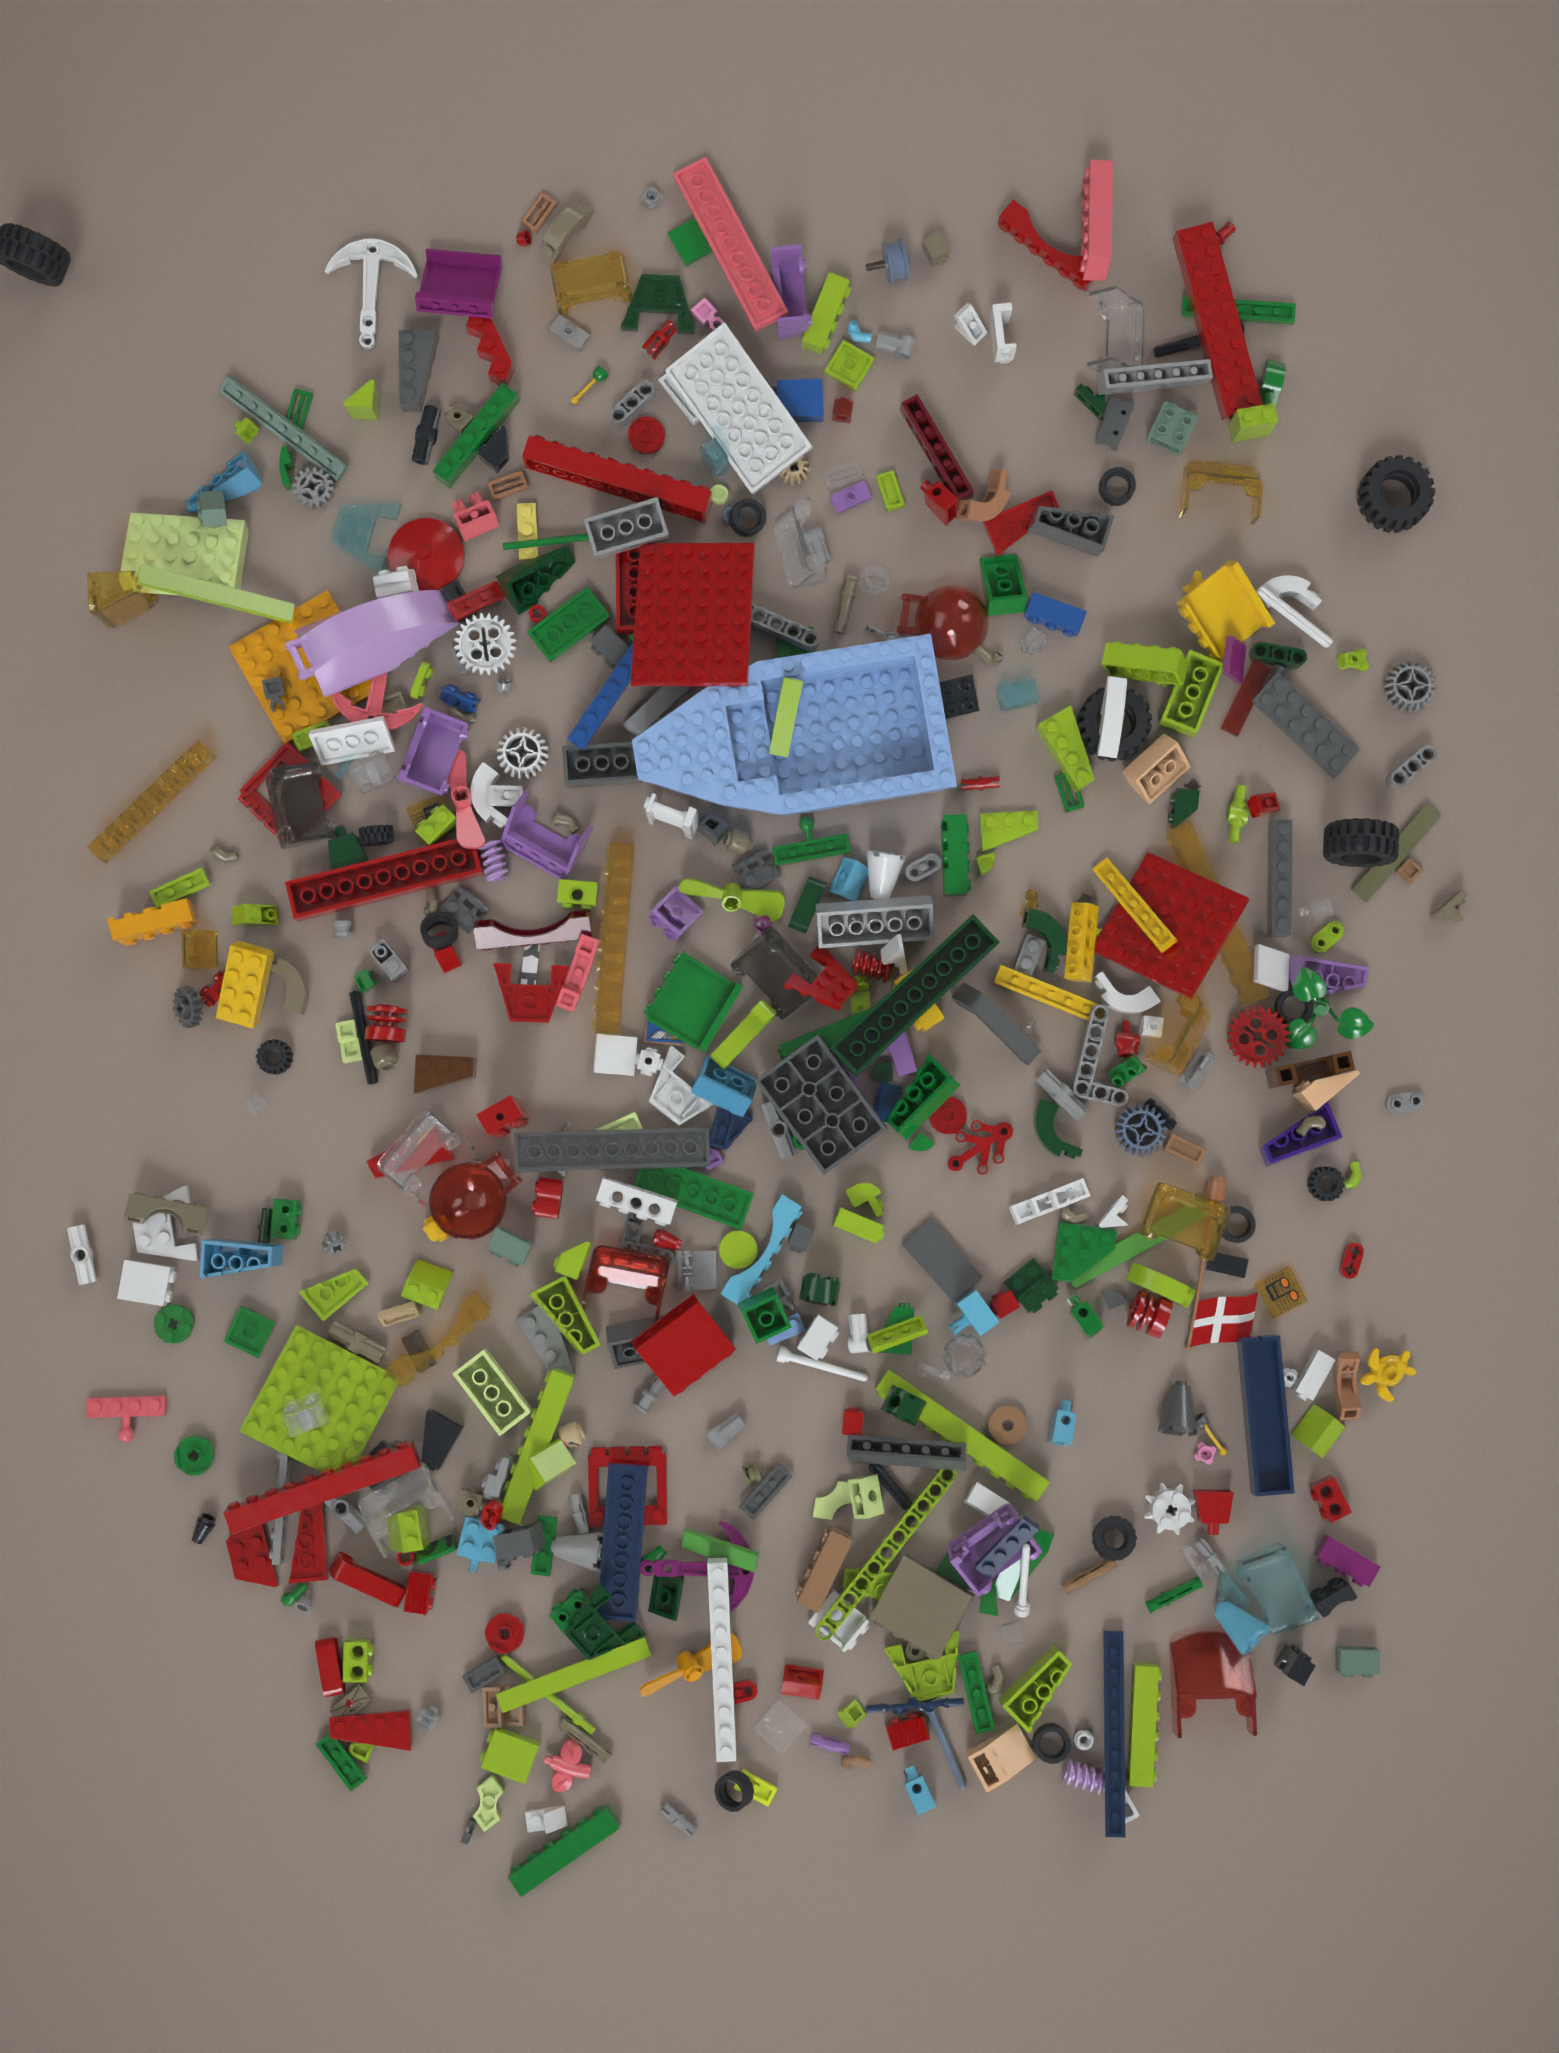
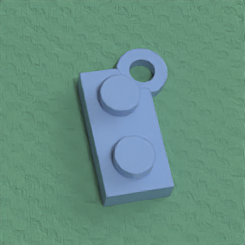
(797, 1328)

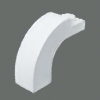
(1293, 587)
(482, 778)
(1124, 1003)

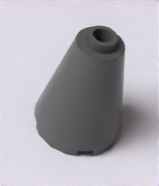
(1178, 1411)

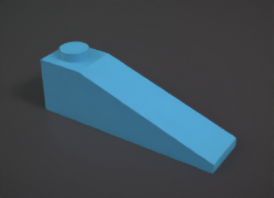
(235, 481)

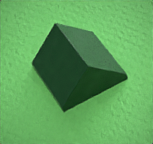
(666, 1596)

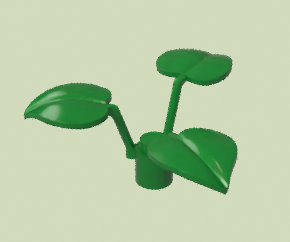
(1308, 986)

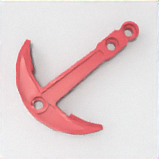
(375, 705)

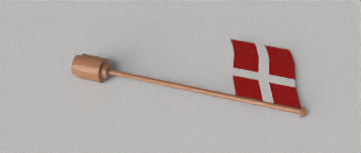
(1219, 1317)

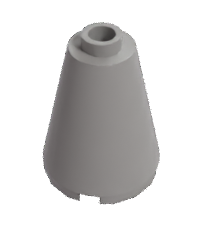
(580, 1549)

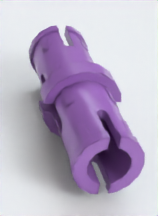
(830, 1744)

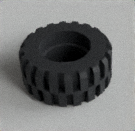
(33, 255)
(1408, 473)
(1136, 711)
(1361, 842)

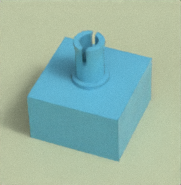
(974, 1313)

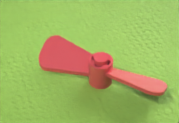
(467, 828)

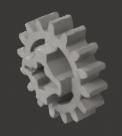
(306, 489)

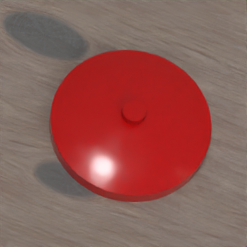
(430, 550)

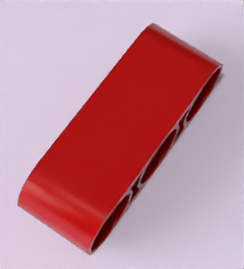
(330, 1666)

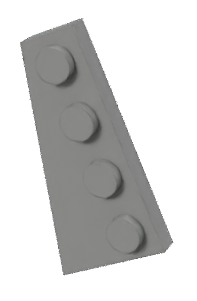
(546, 1340)

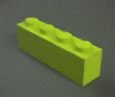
(826, 312)

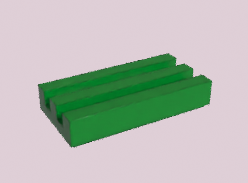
(301, 425)
(1073, 807)

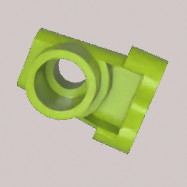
(1353, 659)

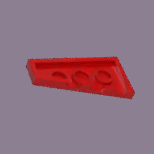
(310, 1550)

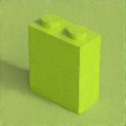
(1253, 422)
(859, 1225)
(509, 1754)

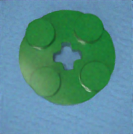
(163, 1320)
(185, 1448)

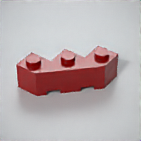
(491, 349)

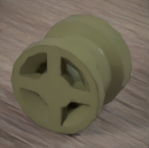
(754, 1473)

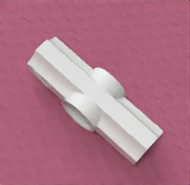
(79, 1241)

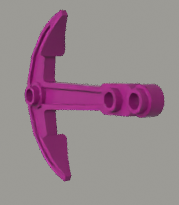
(741, 1581)

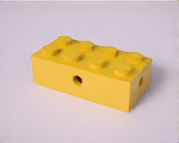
(245, 984)

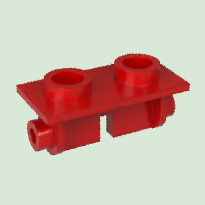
(210, 993)

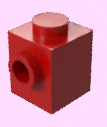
(1003, 1303)

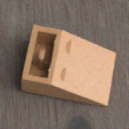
(1001, 1757)

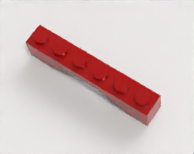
(1017, 223)

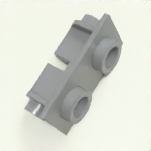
(1197, 1070)

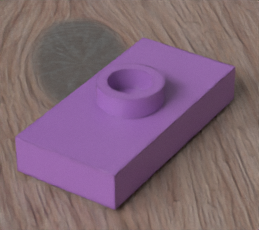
(850, 497)

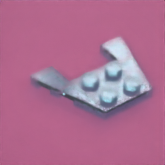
(355, 529)

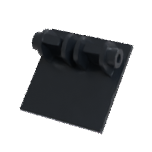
(959, 696)

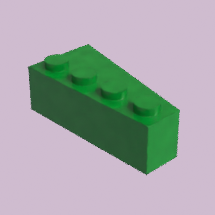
(922, 1098)

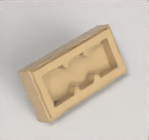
(398, 1313)

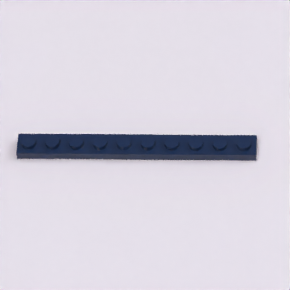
(1114, 1734)

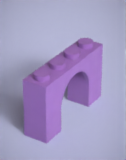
(901, 1058)

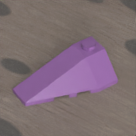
(1336, 975)

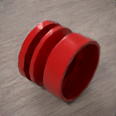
(386, 1023)
(1154, 1315)

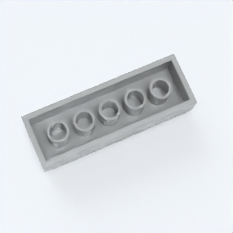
(874, 921)

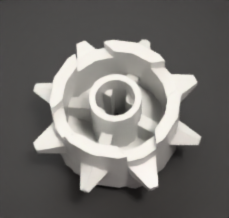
(1159, 1503)

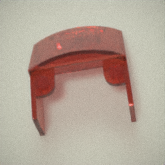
(1210, 1668)

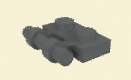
(759, 876)
(464, 916)

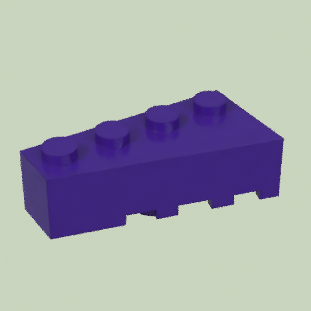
(1292, 1144)

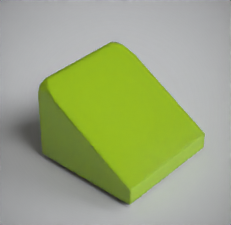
(851, 1714)

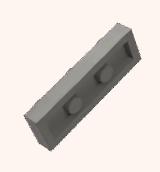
(765, 1491)

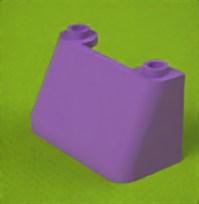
(432, 751)
(977, 1540)

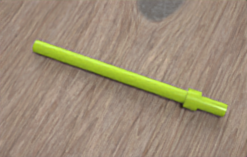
(577, 1718)

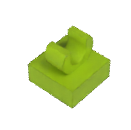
(246, 430)

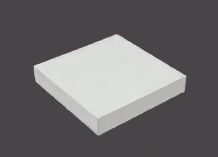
(1271, 968)

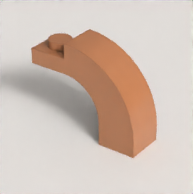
(991, 503)
(1345, 1386)

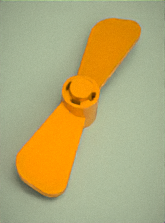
(690, 1667)

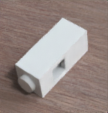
(1313, 1375)

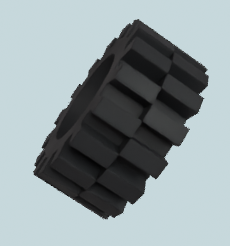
(376, 835)
(263, 1052)
(1337, 1181)

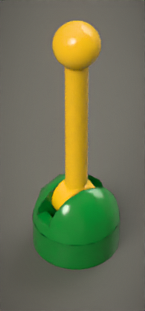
(599, 375)

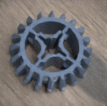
(1142, 1121)

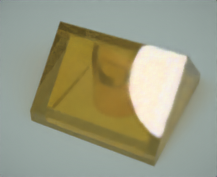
(199, 949)

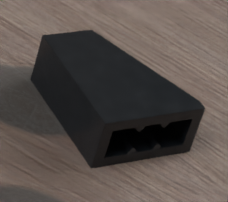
(438, 1439)

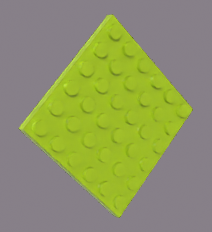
(352, 1391)

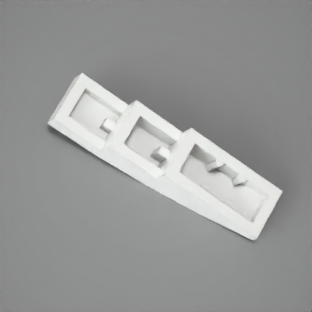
(1112, 716)
(1049, 1201)

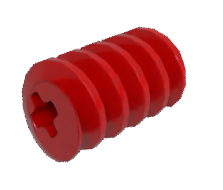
(872, 966)

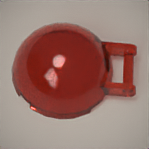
(951, 616)
(470, 1198)

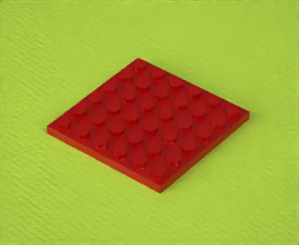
(1191, 908)

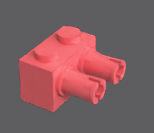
(475, 519)

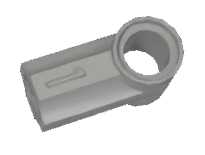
(899, 345)
(815, 541)
(723, 1432)

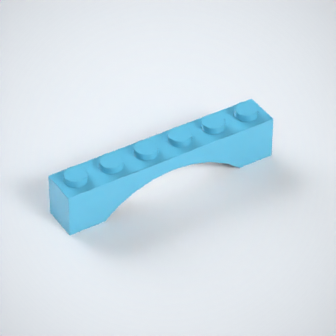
(783, 1214)

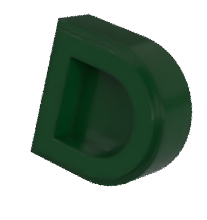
(883, 1072)

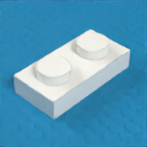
(503, 795)

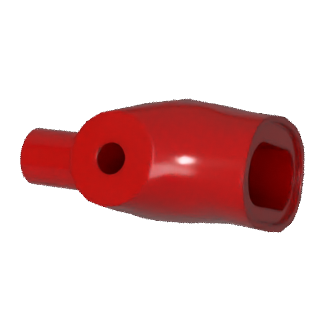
(1126, 1042)

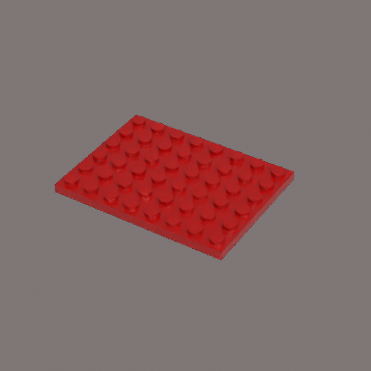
(693, 614)

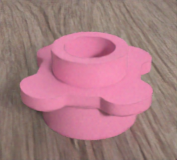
(1208, 1458)

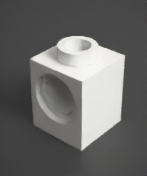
(1151, 1027)

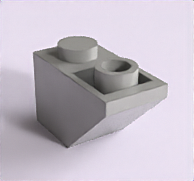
(388, 960)

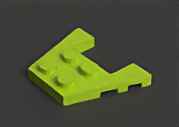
(927, 1677)

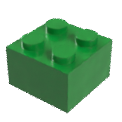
(764, 1315)

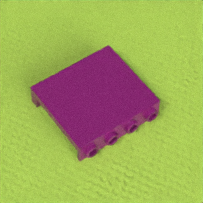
(459, 283)

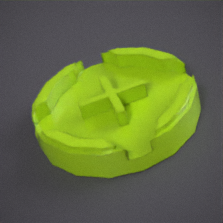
(738, 1249)

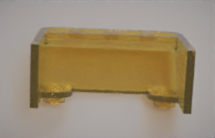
(1198, 472)

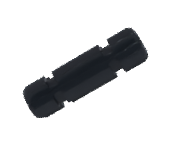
(1170, 1123)

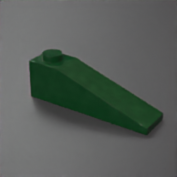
(529, 580)

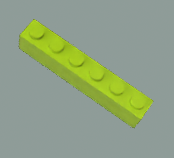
(1143, 1724)

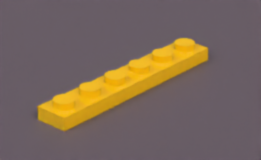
(1134, 905)
(1045, 993)

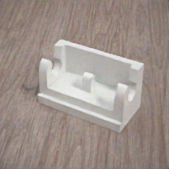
(983, 1499)

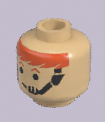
(571, 1435)

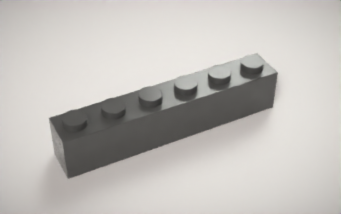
(1279, 878)
(906, 1452)

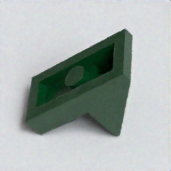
(1095, 403)

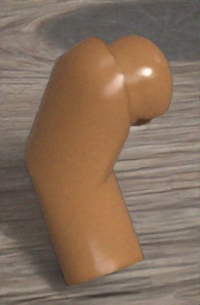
(857, 1760)

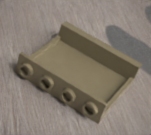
(921, 1606)

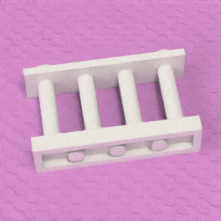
(686, 820)

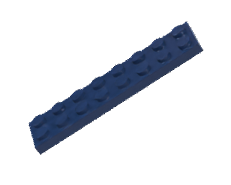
(623, 1539)

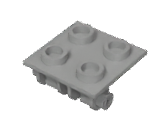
(697, 1270)

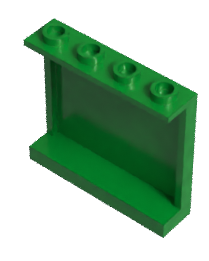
(692, 1002)

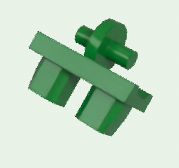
(1126, 1070)

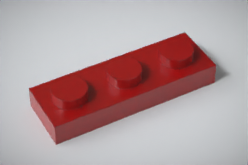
(475, 600)

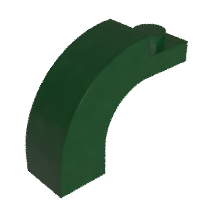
(1051, 932)
(1045, 1132)

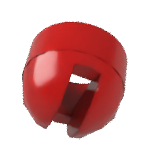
(524, 238)

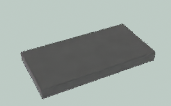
(942, 1260)

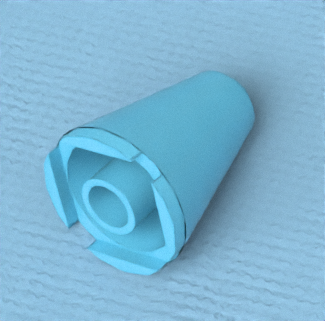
(1240, 1626)

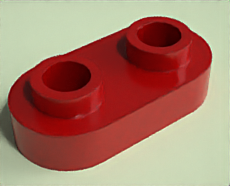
(739, 1693)

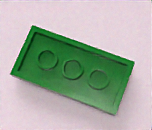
(568, 624)

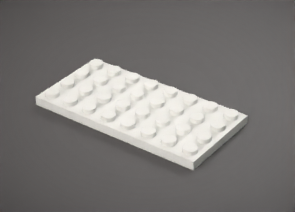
(739, 408)

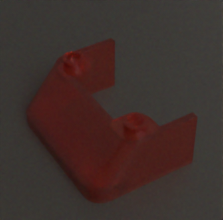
(627, 1269)

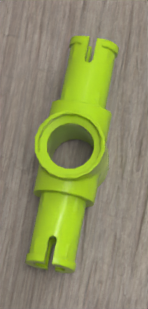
(1237, 814)

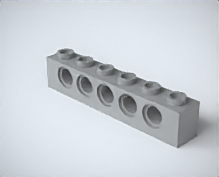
(1154, 376)

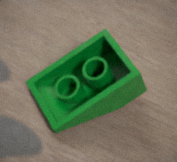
(1002, 585)

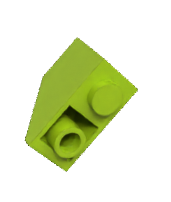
(254, 915)

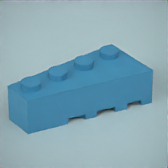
(235, 1256)

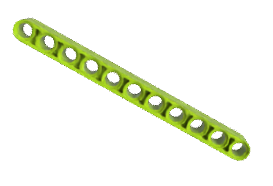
(876, 1556)

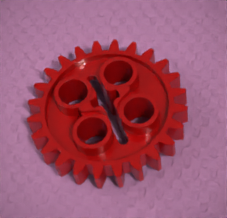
(1269, 1022)

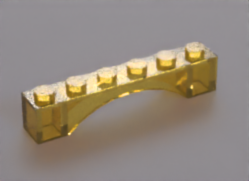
(406, 1366)

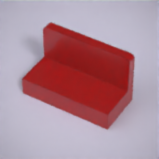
(802, 1682)

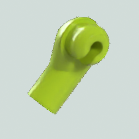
(1355, 1177)

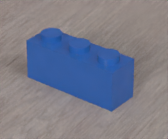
(1054, 615)

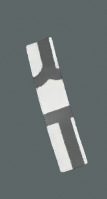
(530, 964)

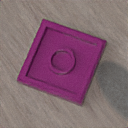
(1234, 659)

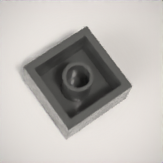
(519, 1541)

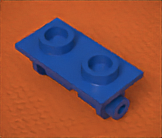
(453, 694)

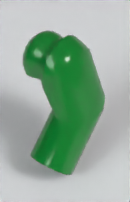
(289, 1599)

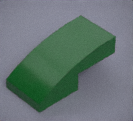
(286, 464)

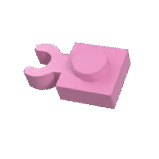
(706, 313)

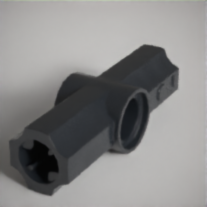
(426, 434)

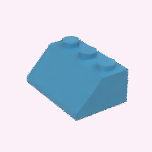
(724, 1087)

